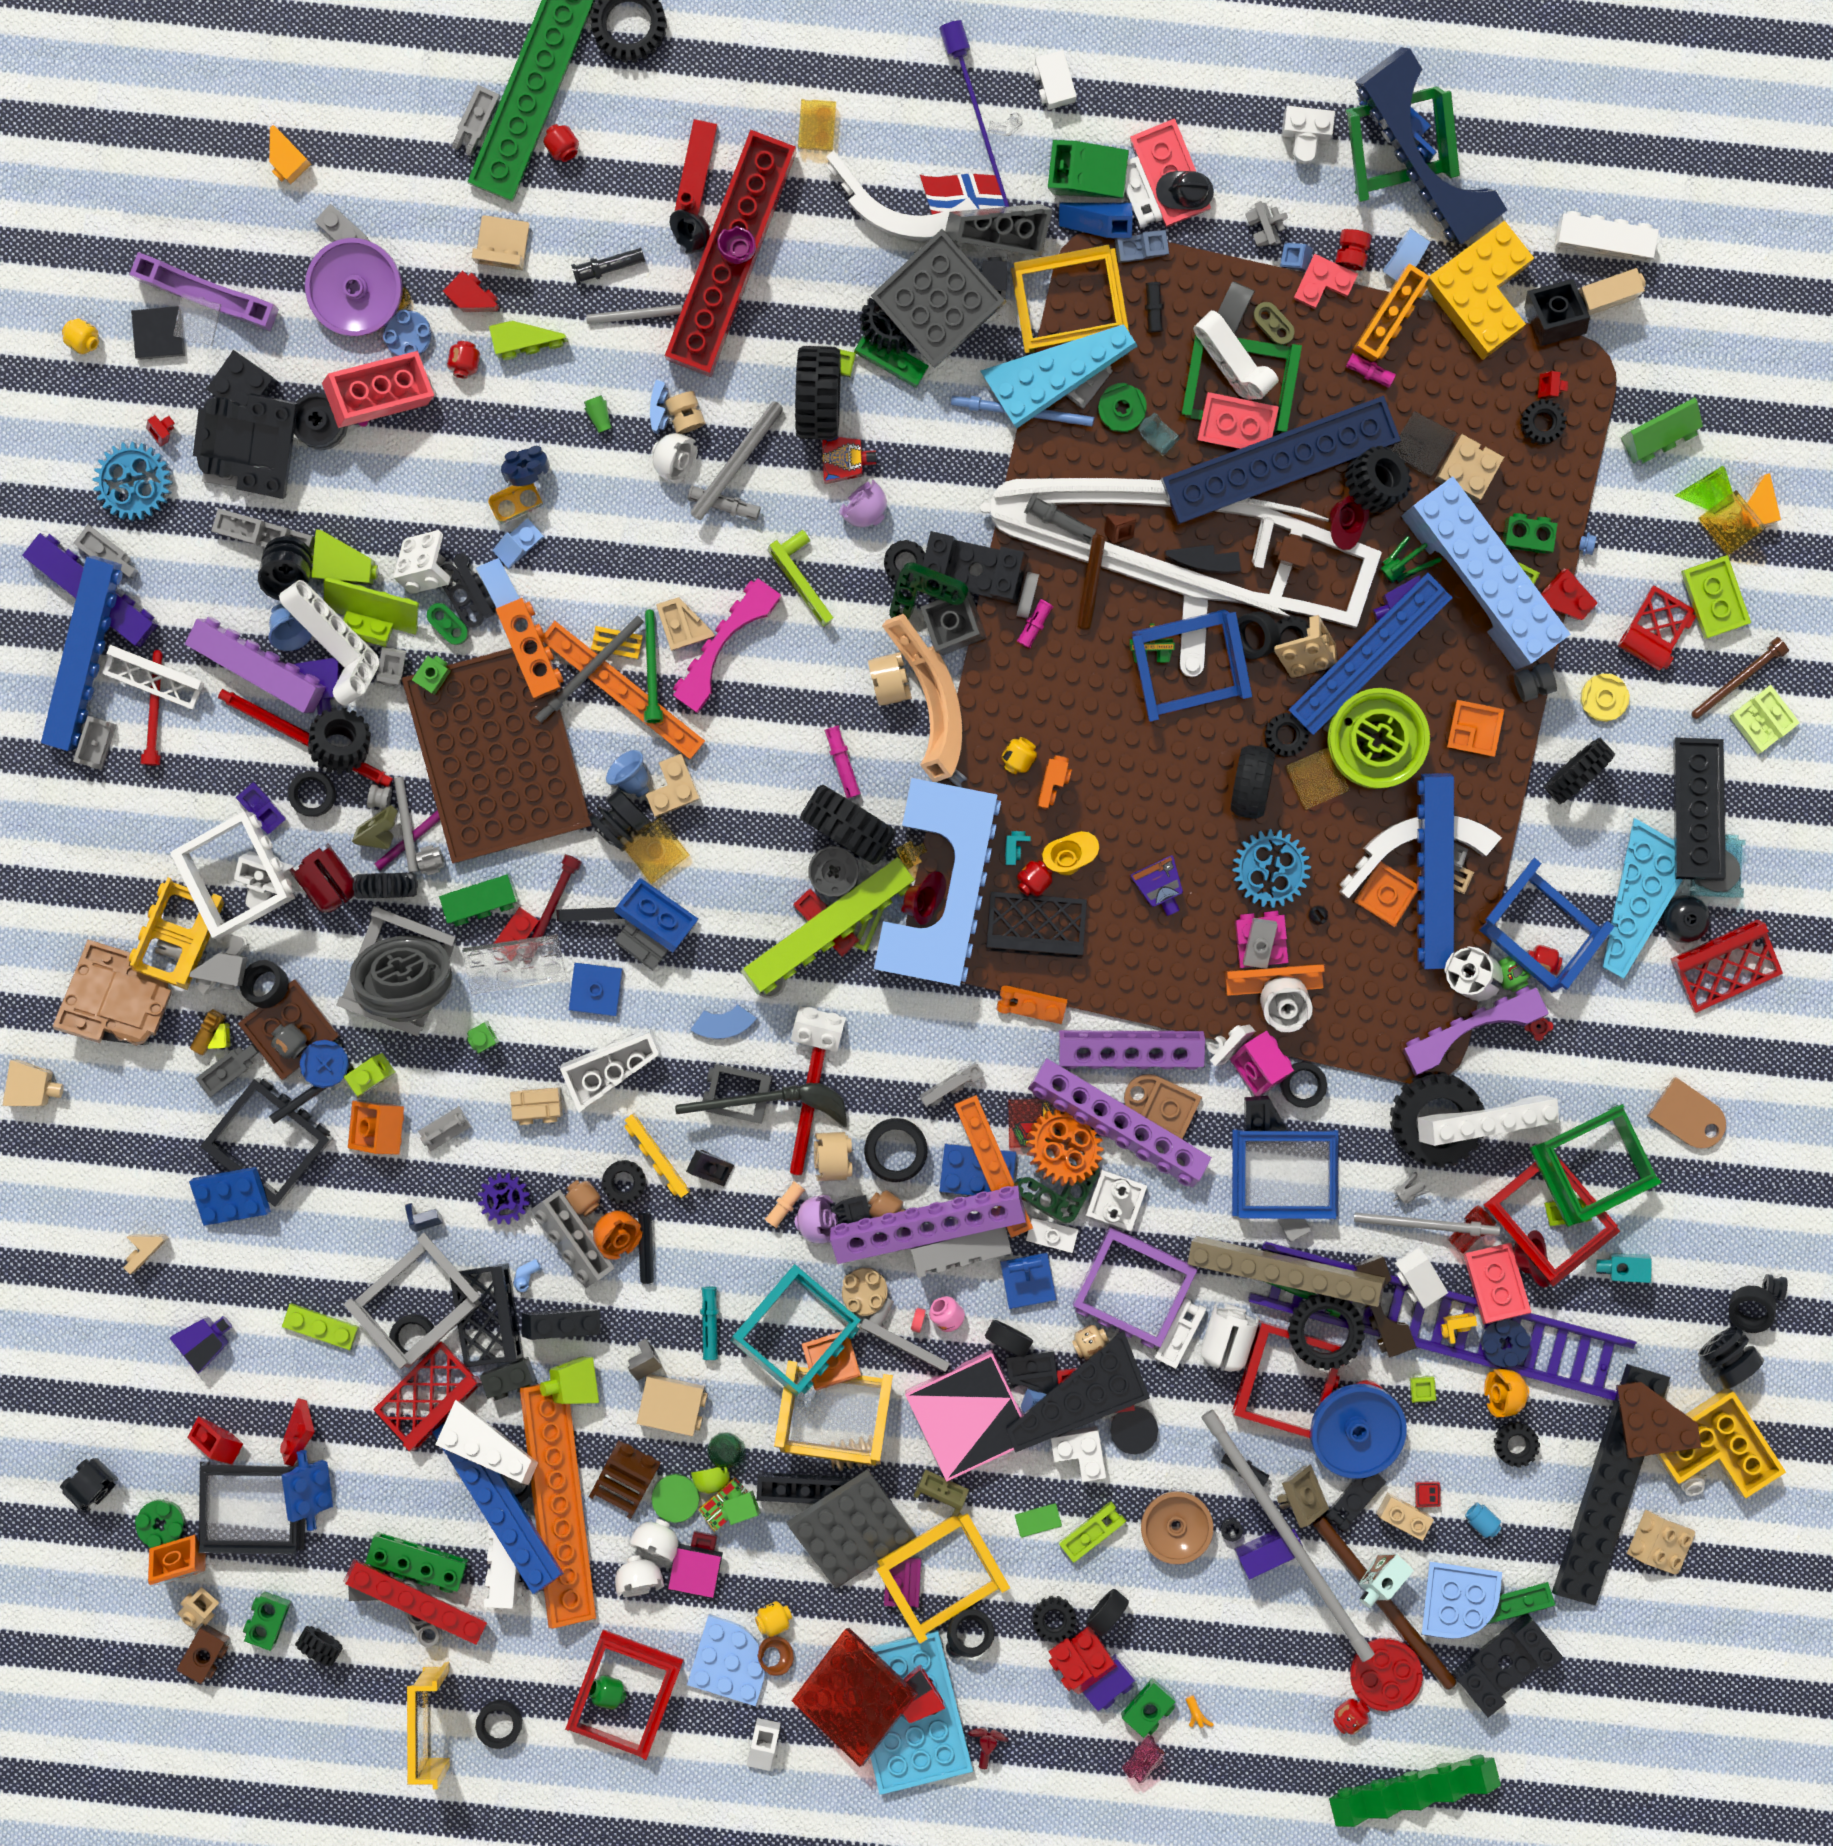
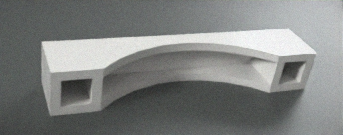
(1462, 1126)

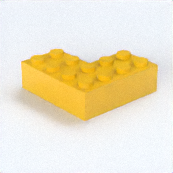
(1470, 289)
(1732, 1440)

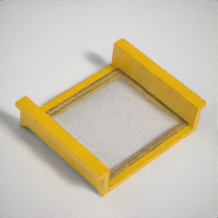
(836, 1421)
(421, 1768)

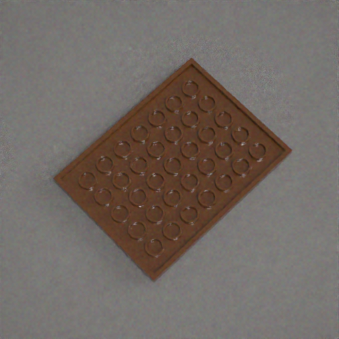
(491, 762)

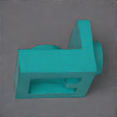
(1012, 851)

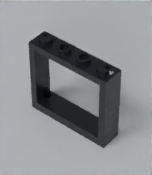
(301, 1116)

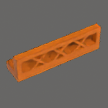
(1253, 980)

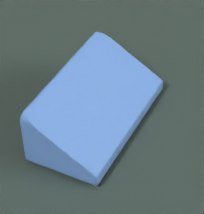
(497, 583)

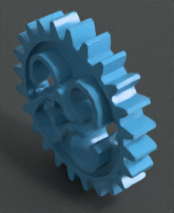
(128, 459)
(1249, 863)

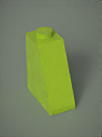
(341, 561)

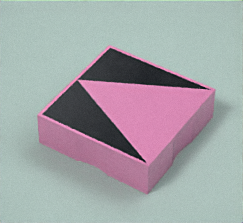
(966, 1414)

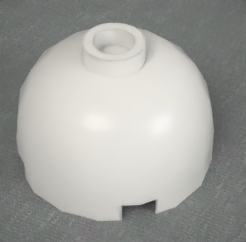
(673, 456)
(656, 1540)
(637, 1577)

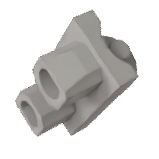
(1262, 214)

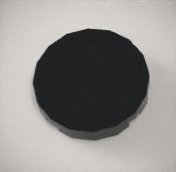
(1134, 1430)

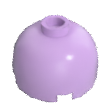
(865, 506)
(816, 1219)

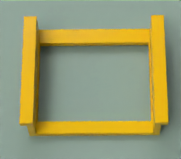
(1058, 261)
(921, 1542)

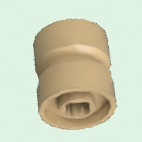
(683, 404)

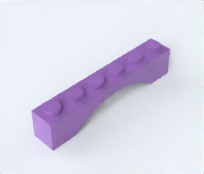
(178, 282)
(1520, 1010)

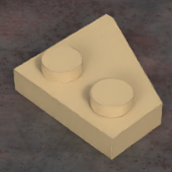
(682, 624)

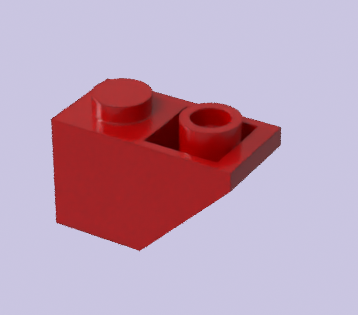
(468, 296)

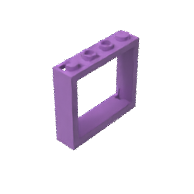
(1155, 1253)

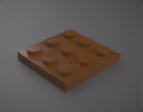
(294, 1009)

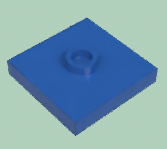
(595, 989)

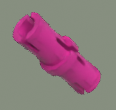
(1370, 370)
(1035, 623)

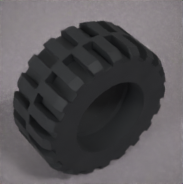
(817, 392)
(848, 824)
(1411, 1102)

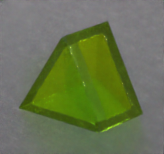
(1708, 490)

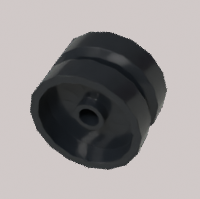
(326, 434)

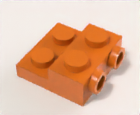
(1055, 776)

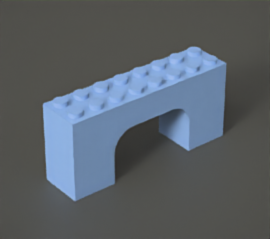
(1519, 614)
(966, 822)

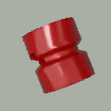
(1353, 249)

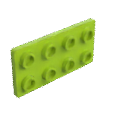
(371, 612)

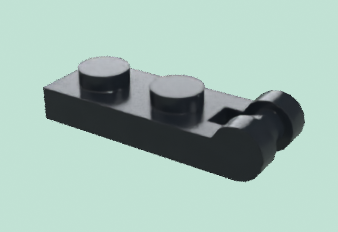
(474, 584)
(1354, 1500)

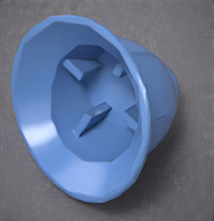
(286, 631)
(629, 773)

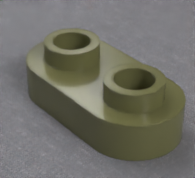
(1276, 322)

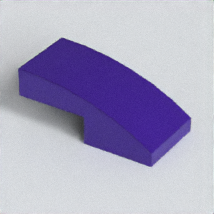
(258, 803)

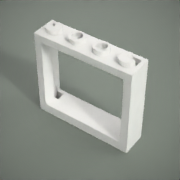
(200, 893)

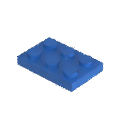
(656, 915)
(963, 1173)
(229, 1196)

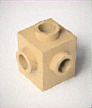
(198, 1608)

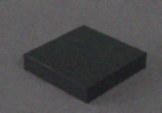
(154, 333)

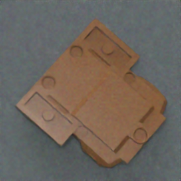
(111, 998)

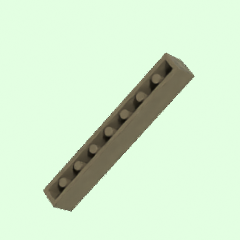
(1286, 1271)

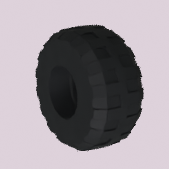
(1252, 781)

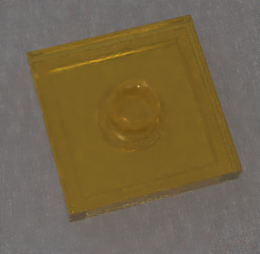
(1732, 522)
(656, 850)

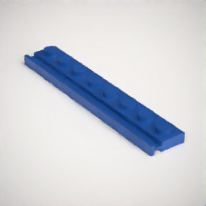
(1370, 653)
(507, 1521)

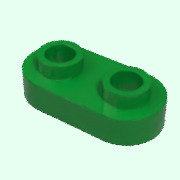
(447, 624)

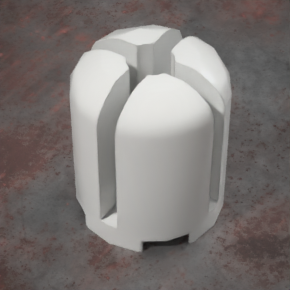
(1485, 969)
(1218, 1335)

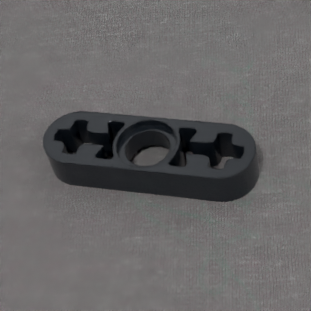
(450, 593)
(587, 914)

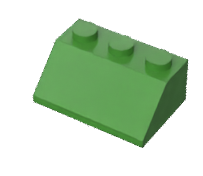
(1663, 431)

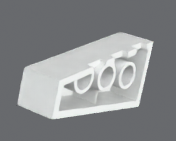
(604, 1068)
(478, 1441)
(501, 1577)

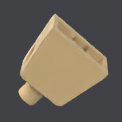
(29, 1085)

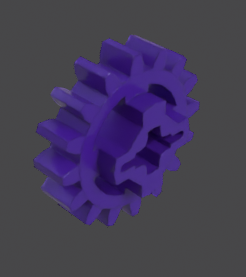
(491, 1190)

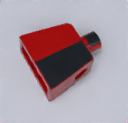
(928, 1698)

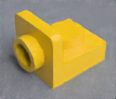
(1461, 1322)

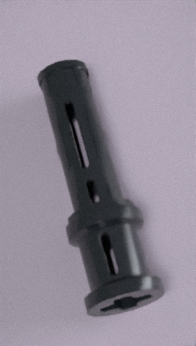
(596, 272)

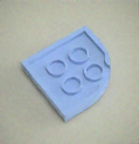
(1459, 1600)
(728, 1662)

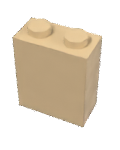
(1612, 291)
(671, 1405)

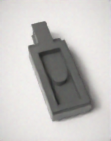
(226, 1069)

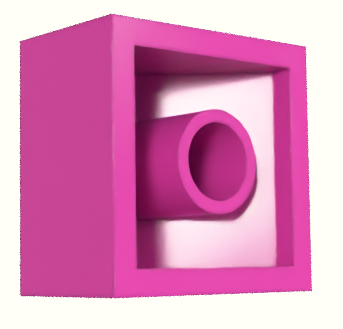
(1261, 1064)

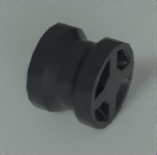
(1776, 1286)

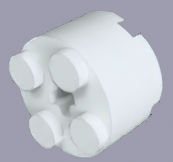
(1292, 993)

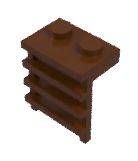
(629, 1468)

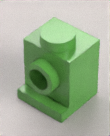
(482, 1037)

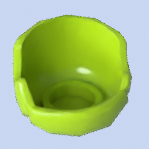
(710, 1480)

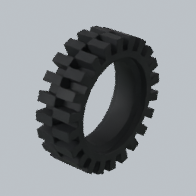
(628, 51)
(1579, 770)
(1345, 1352)

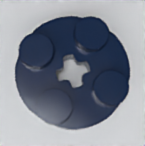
(524, 466)
(1510, 1356)

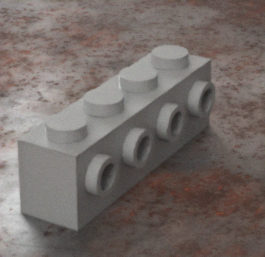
(571, 1239)

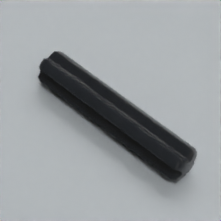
(646, 1249)

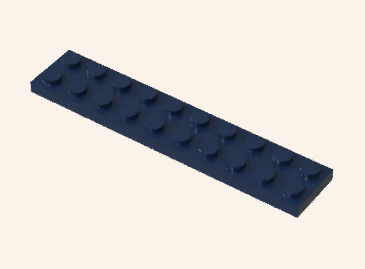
(1280, 460)

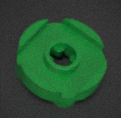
(1128, 395)
(160, 1509)

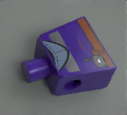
(1159, 884)

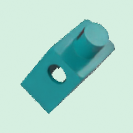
(1638, 1267)

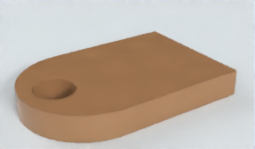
(1163, 1103)
(1687, 1114)

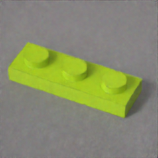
(320, 1326)

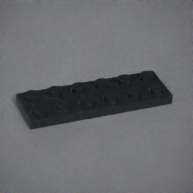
(1699, 809)

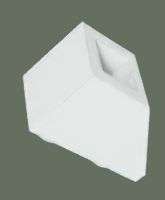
(763, 1744)

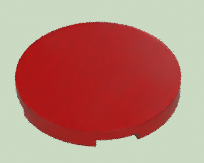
(1389, 1677)

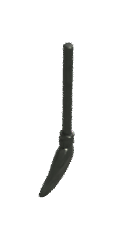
(812, 1094)

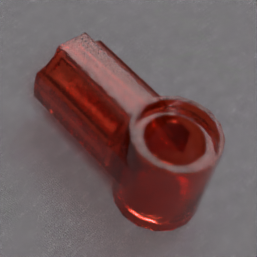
(1464, 1241)

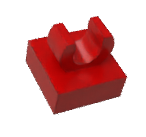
(1551, 385)
(160, 429)

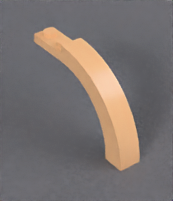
(940, 696)

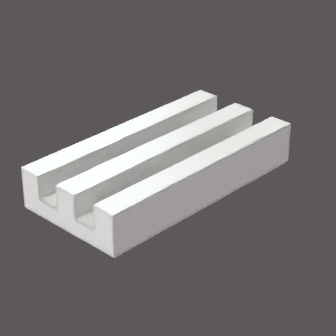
(1262, 541)

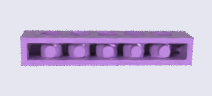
(1144, 1041)

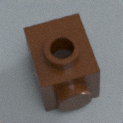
(1293, 551)

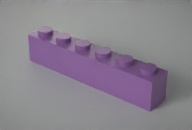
(255, 665)

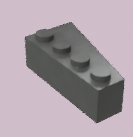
(1004, 228)

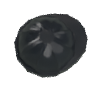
(690, 230)

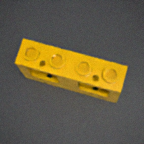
(192, 940)

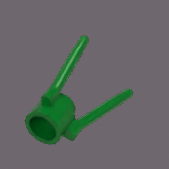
(1394, 569)

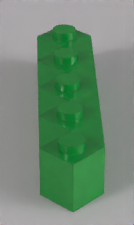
(1414, 1790)

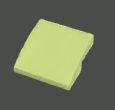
(1764, 719)

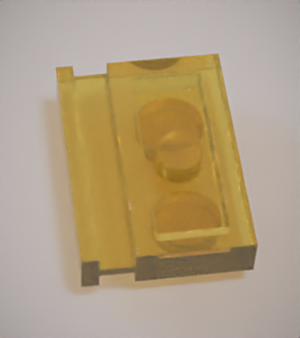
(817, 125)

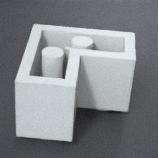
(1082, 1445)

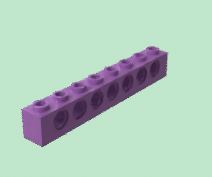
(1132, 1122)
(918, 1233)

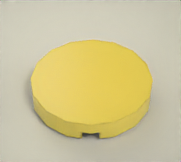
(1604, 697)

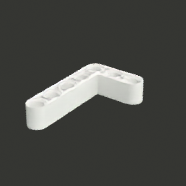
(336, 637)

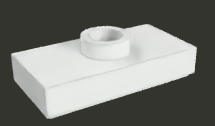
(1052, 1235)

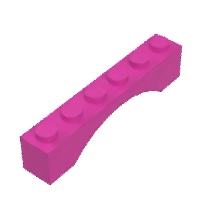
(697, 685)

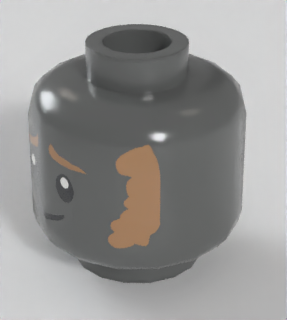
(289, 1041)

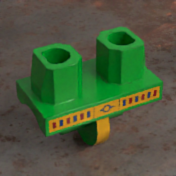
(1162, 646)

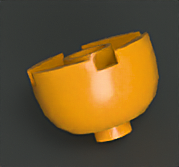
(1506, 1392)

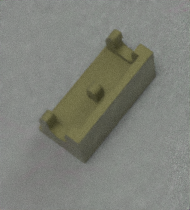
(943, 1491)

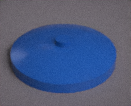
(1358, 1431)

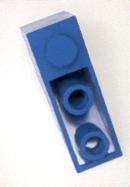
(1100, 219)

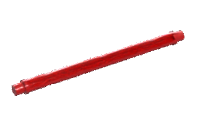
(293, 732)

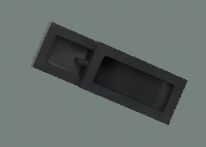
(1205, 560)

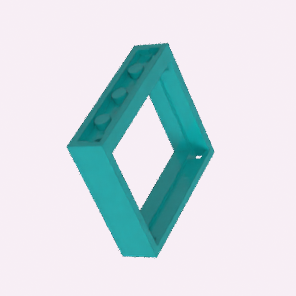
(824, 1297)

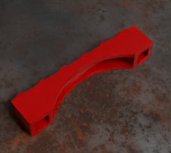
(414, 1602)

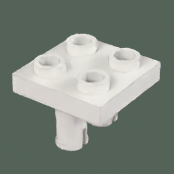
(1116, 1200)

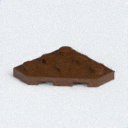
(1653, 1423)

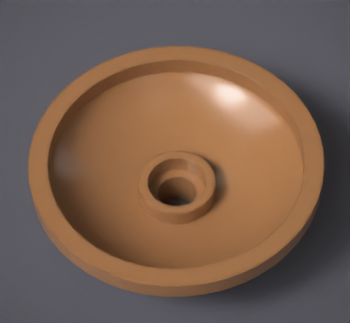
(1178, 1544)

